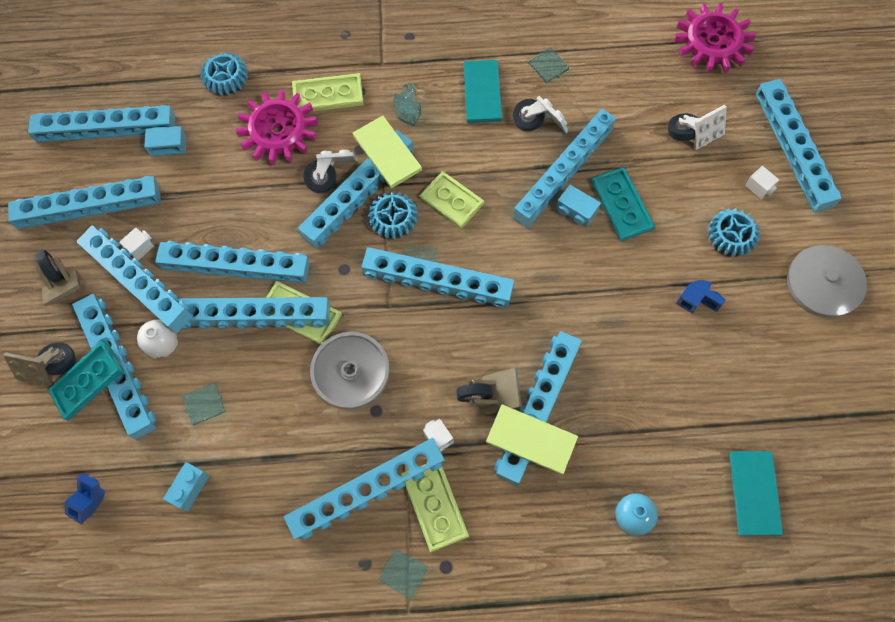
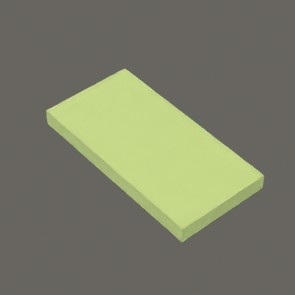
(330, 92)
(387, 151)
(314, 334)
(532, 439)
(436, 509)

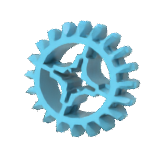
(220, 73)
(407, 217)
(730, 238)

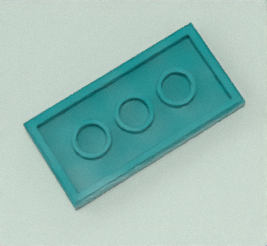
(482, 91)
(622, 204)
(86, 380)
(755, 493)

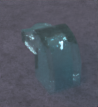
(405, 107)

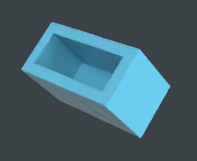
(165, 141)
(578, 206)
(186, 487)

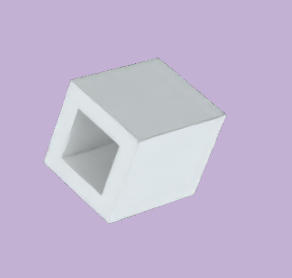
(762, 183)
(137, 243)
(439, 432)

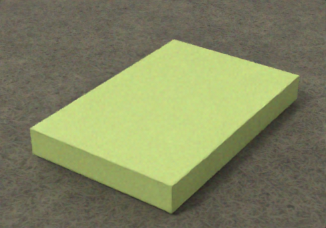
(451, 199)

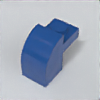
(699, 292)
(85, 499)

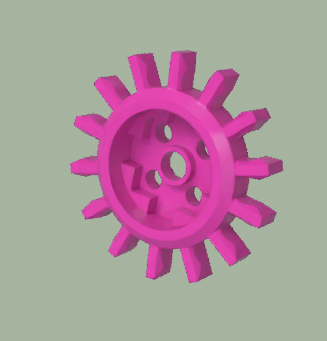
(710, 26)
(282, 113)

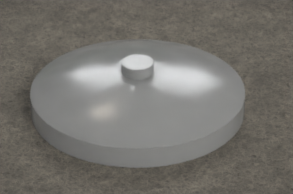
(827, 281)
(350, 370)

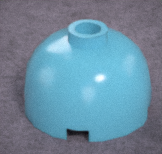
(636, 514)

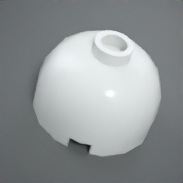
(156, 339)

